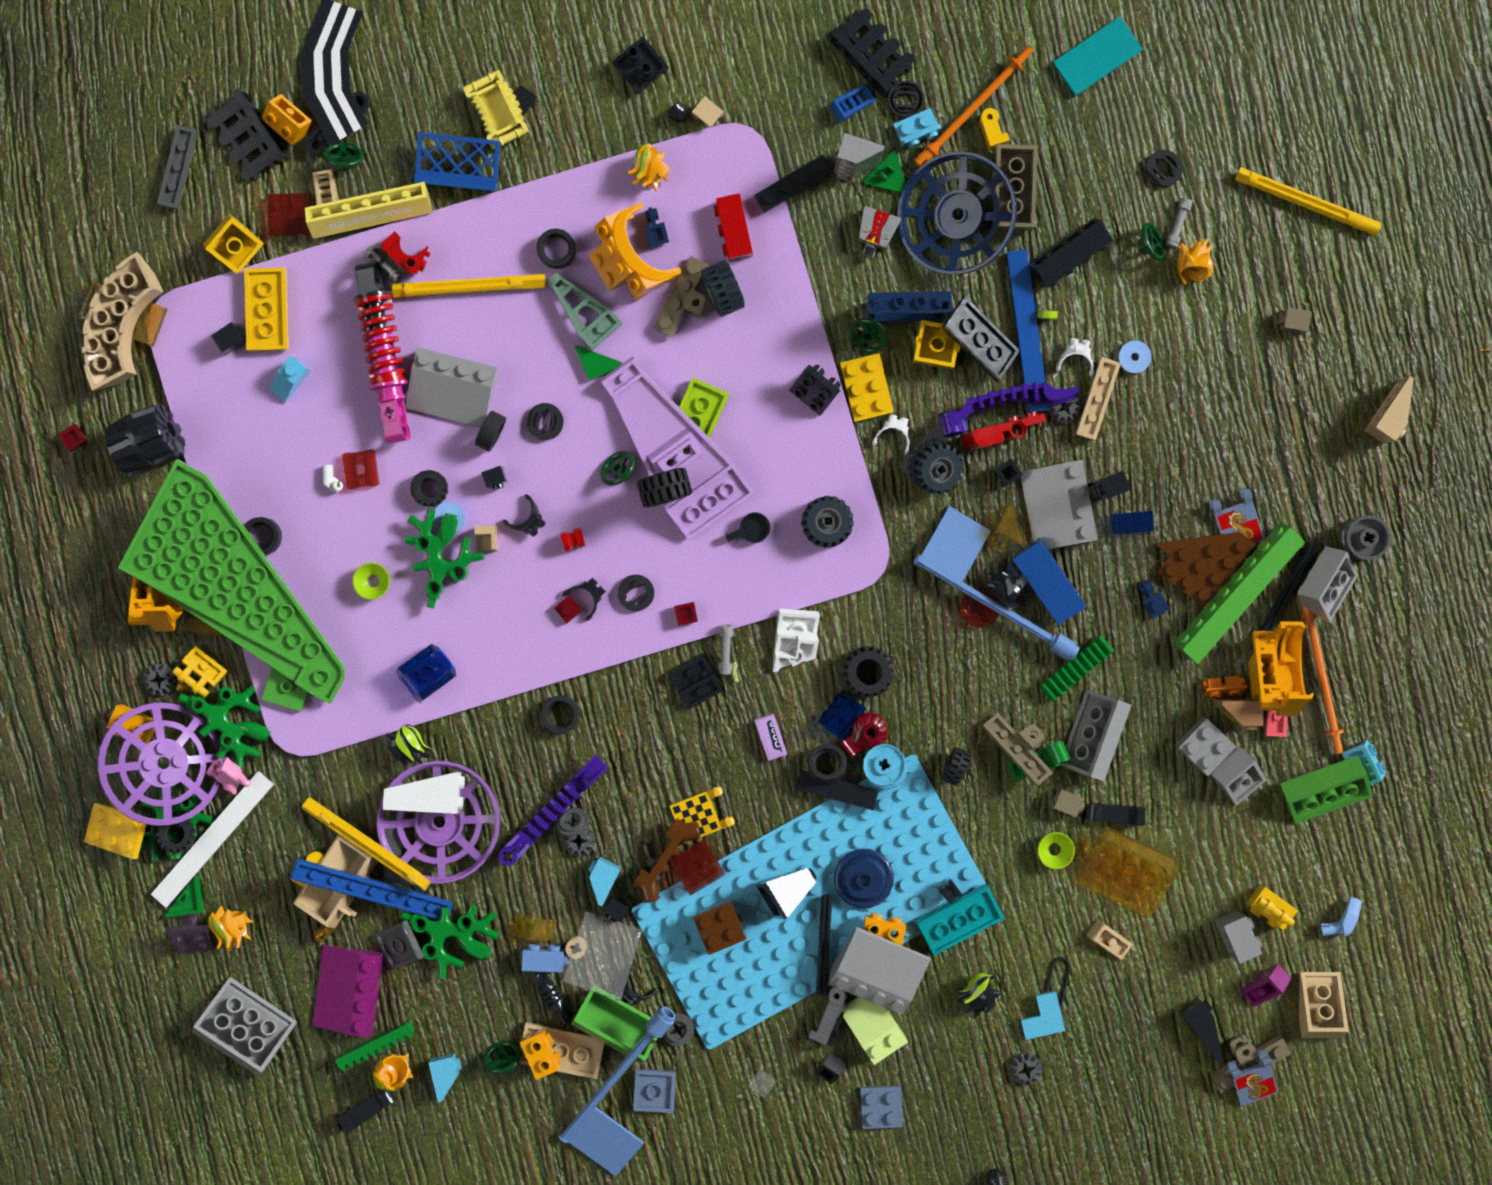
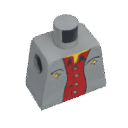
(876, 230)

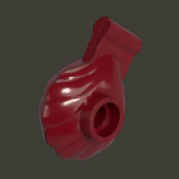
(867, 732)

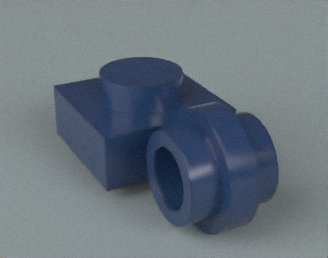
(655, 233)
(1154, 604)

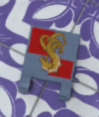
(1238, 517)
(1254, 1082)

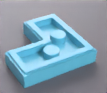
(1049, 1019)

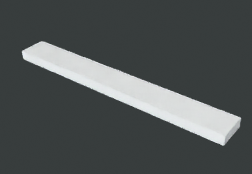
(212, 839)

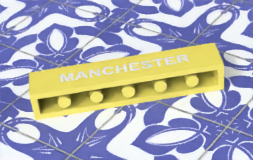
(368, 210)

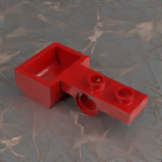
(993, 435)

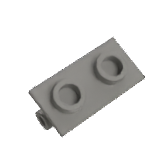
(390, 269)

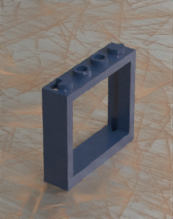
(908, 306)

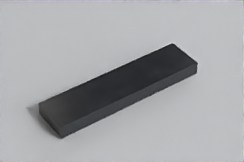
(839, 791)

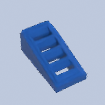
(842, 111)

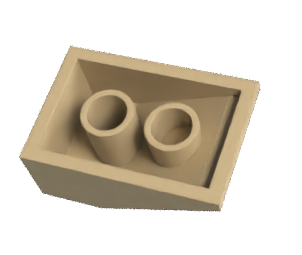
(1393, 414)
(1322, 1005)

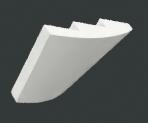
(795, 637)

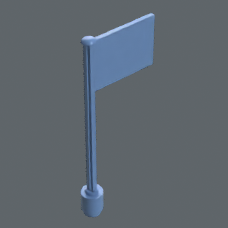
(952, 555)
(598, 1133)

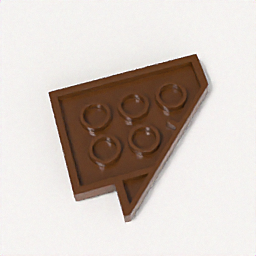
(1203, 563)

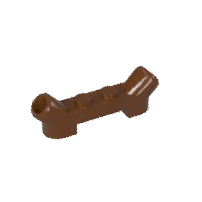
(646, 880)

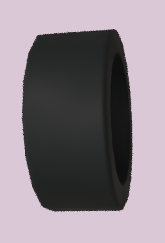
(556, 233)
(490, 431)
(277, 533)
(575, 714)
(827, 749)

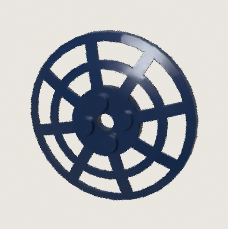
(946, 209)

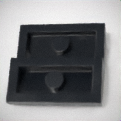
(695, 681)

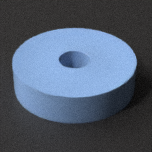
(1140, 350)
(451, 508)

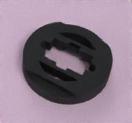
(918, 93)
(1150, 166)
(547, 434)
(631, 605)

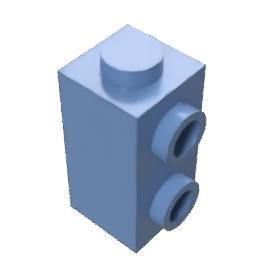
(544, 959)

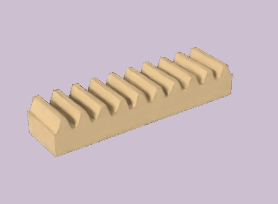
(1097, 398)

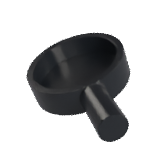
(753, 528)

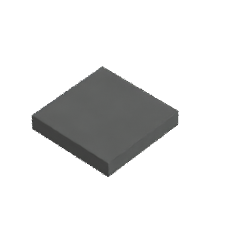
(399, 945)

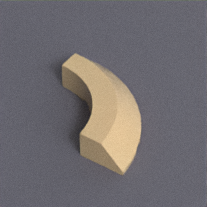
(113, 319)

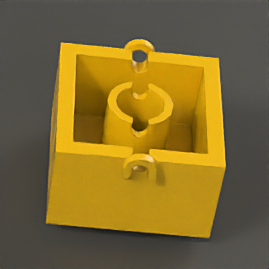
(934, 346)

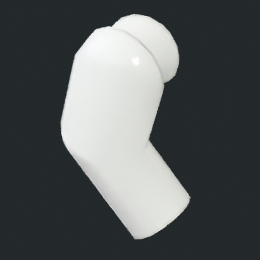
(329, 480)

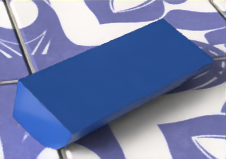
(1049, 581)

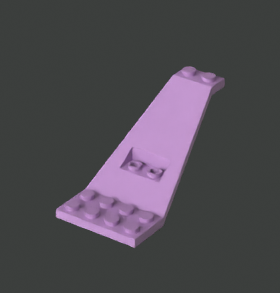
(661, 434)

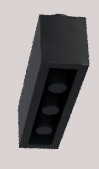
(1071, 252)
(1108, 486)

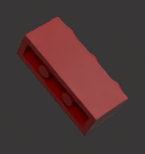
(733, 227)

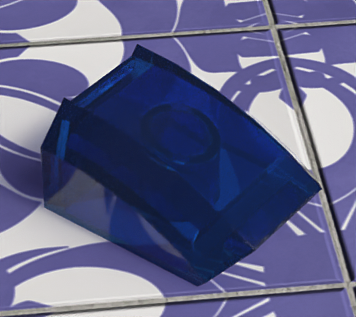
(426, 672)

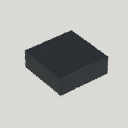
(525, 98)

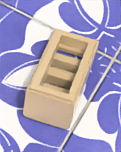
(317, 185)

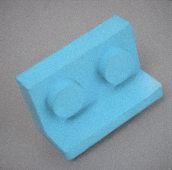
(916, 128)
(1366, 752)

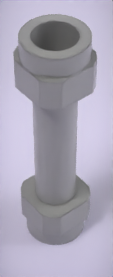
(1184, 206)
(725, 665)

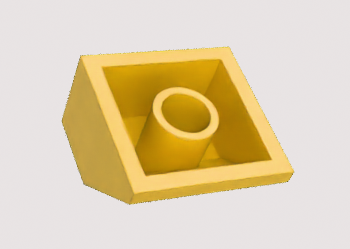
(233, 244)

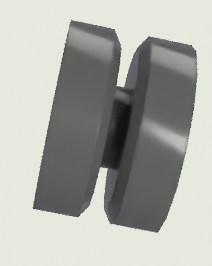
(1376, 533)

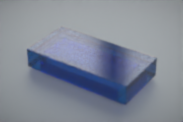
(1132, 522)

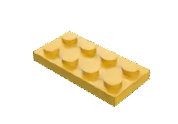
(266, 309)

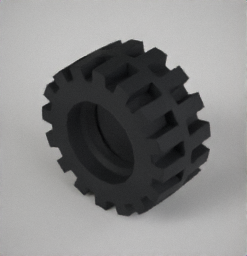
(417, 483)
(956, 766)
(189, 836)

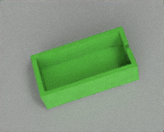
(613, 1023)

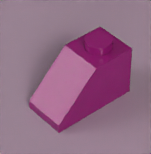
(1266, 985)

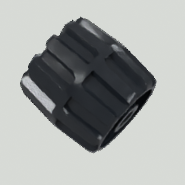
(144, 440)

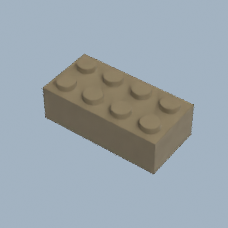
(1020, 167)

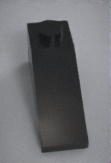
(1202, 1022)

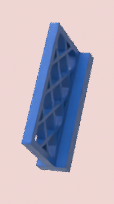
(455, 179)

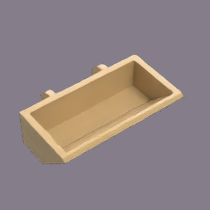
(329, 905)

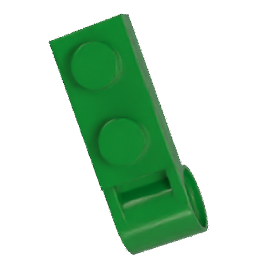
(1052, 756)

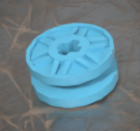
(879, 756)

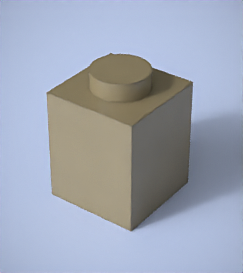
(1294, 320)
(1068, 802)

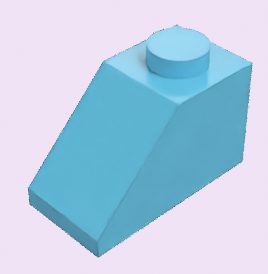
(289, 378)
(602, 878)
(444, 1072)

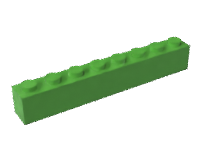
(1239, 592)

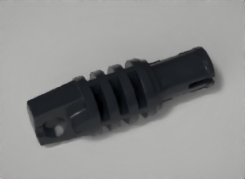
(552, 996)

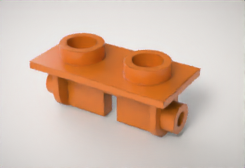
(1215, 689)

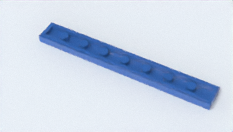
(1026, 323)
(368, 889)

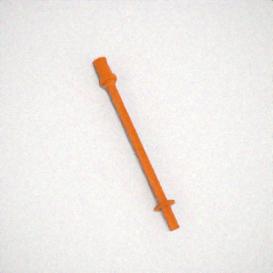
(932, 149)
(1334, 732)

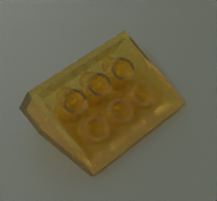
(1128, 871)

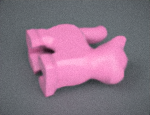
(228, 774)

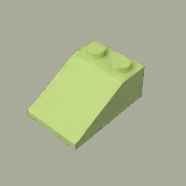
(874, 1028)

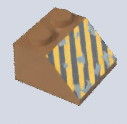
(1241, 712)

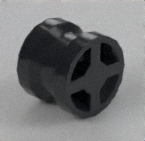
(950, 891)

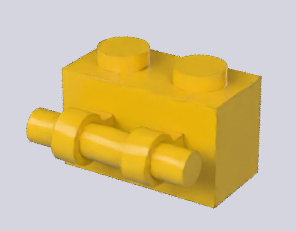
(1272, 907)

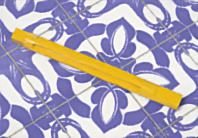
(1308, 201)
(469, 285)
(365, 843)

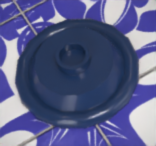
(863, 878)

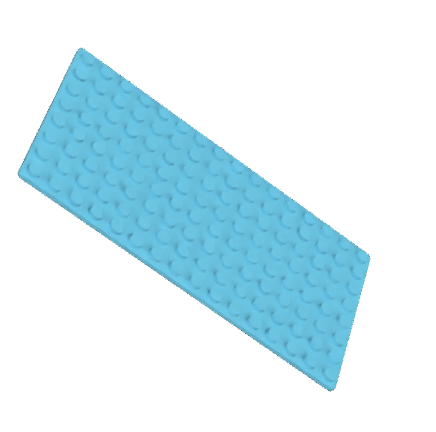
(780, 956)

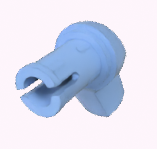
(1348, 920)

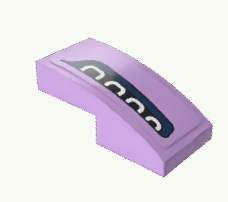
(770, 737)

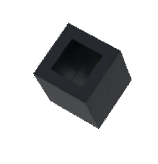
(229, 337)

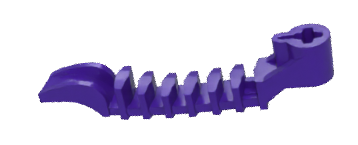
(955, 422)
(565, 797)

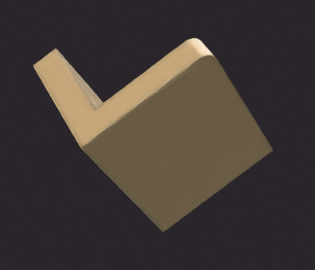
(707, 112)
(486, 538)

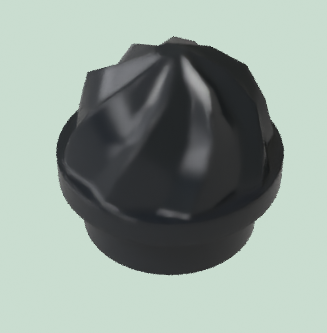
(678, 112)
(995, 1177)

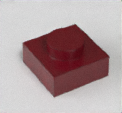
(72, 437)
(568, 609)
(686, 613)

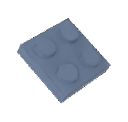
(654, 1090)
(881, 1106)

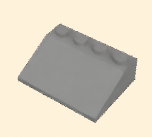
(451, 387)
(1059, 504)
(878, 970)
(244, 1026)

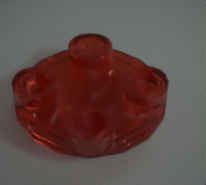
(977, 613)

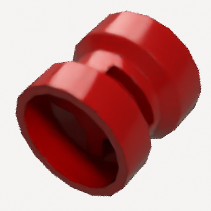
(573, 539)

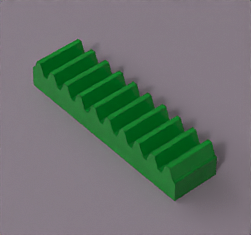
(1074, 670)
(375, 1045)

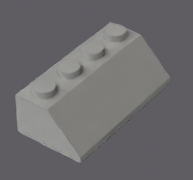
(856, 157)
(1096, 734)

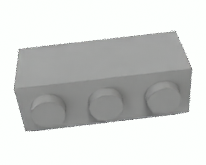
(1328, 583)

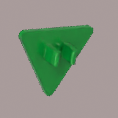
(888, 175)

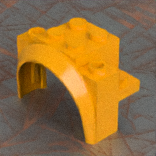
(618, 261)
(152, 607)
(1277, 669)

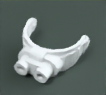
(1077, 348)
(900, 425)

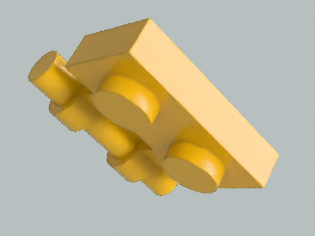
(204, 667)

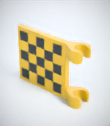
(700, 809)

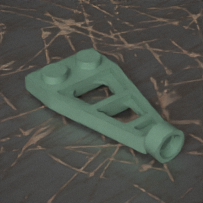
(599, 329)

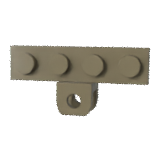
(684, 298)
(1020, 747)
(1247, 1056)

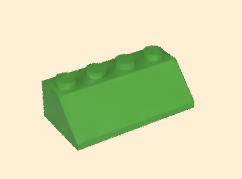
(1327, 789)

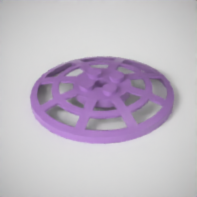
(148, 768)
(444, 835)

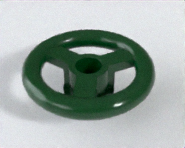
(343, 160)
(1150, 242)
(871, 330)
(619, 470)
(503, 1061)

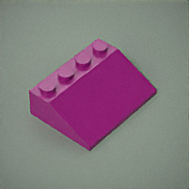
(348, 990)

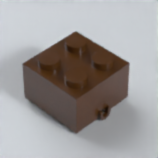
(720, 927)

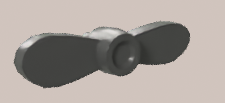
(650, 861)

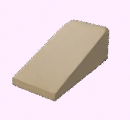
(1109, 939)

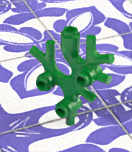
(434, 563)
(217, 720)
(150, 841)
(444, 928)

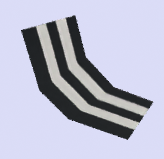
(327, 71)

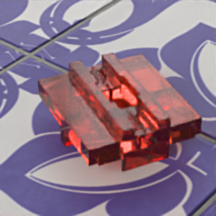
(356, 480)

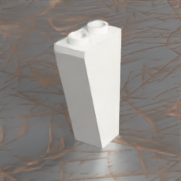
(433, 795)

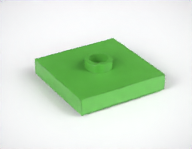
(284, 691)

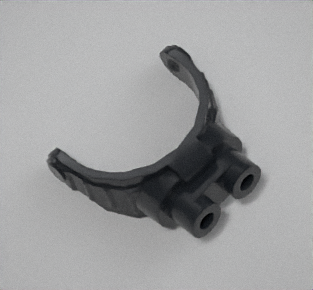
(532, 524)
(595, 591)
(632, 998)

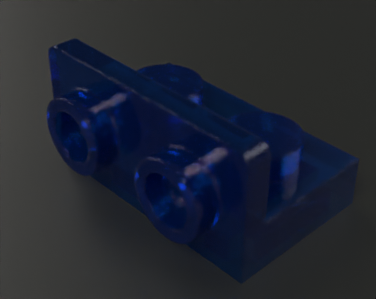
(841, 714)

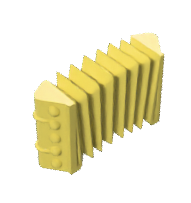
(497, 108)

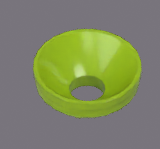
(361, 585)
(1066, 852)

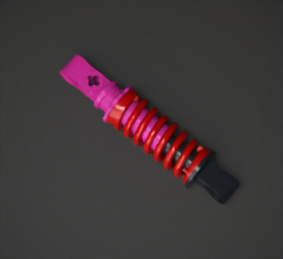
(384, 370)

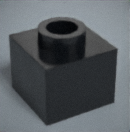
(1015, 472)
(494, 478)
(616, 909)
(830, 1068)

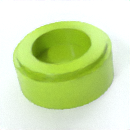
(1045, 314)

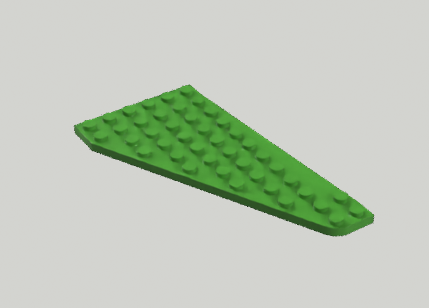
(213, 568)

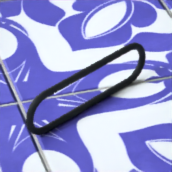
(1066, 980)

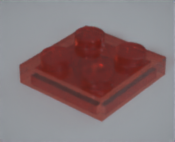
(287, 214)
(697, 867)

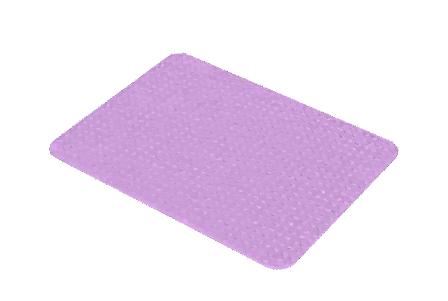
(502, 617)

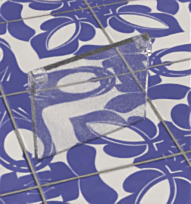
(602, 956)

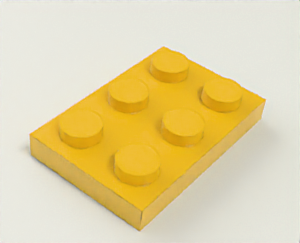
(866, 387)
(114, 831)

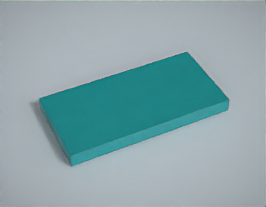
(1097, 56)
(959, 919)

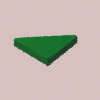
(595, 363)
(189, 901)

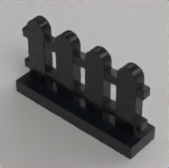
(863, 59)
(256, 141)

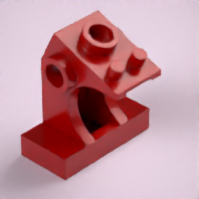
(392, 247)

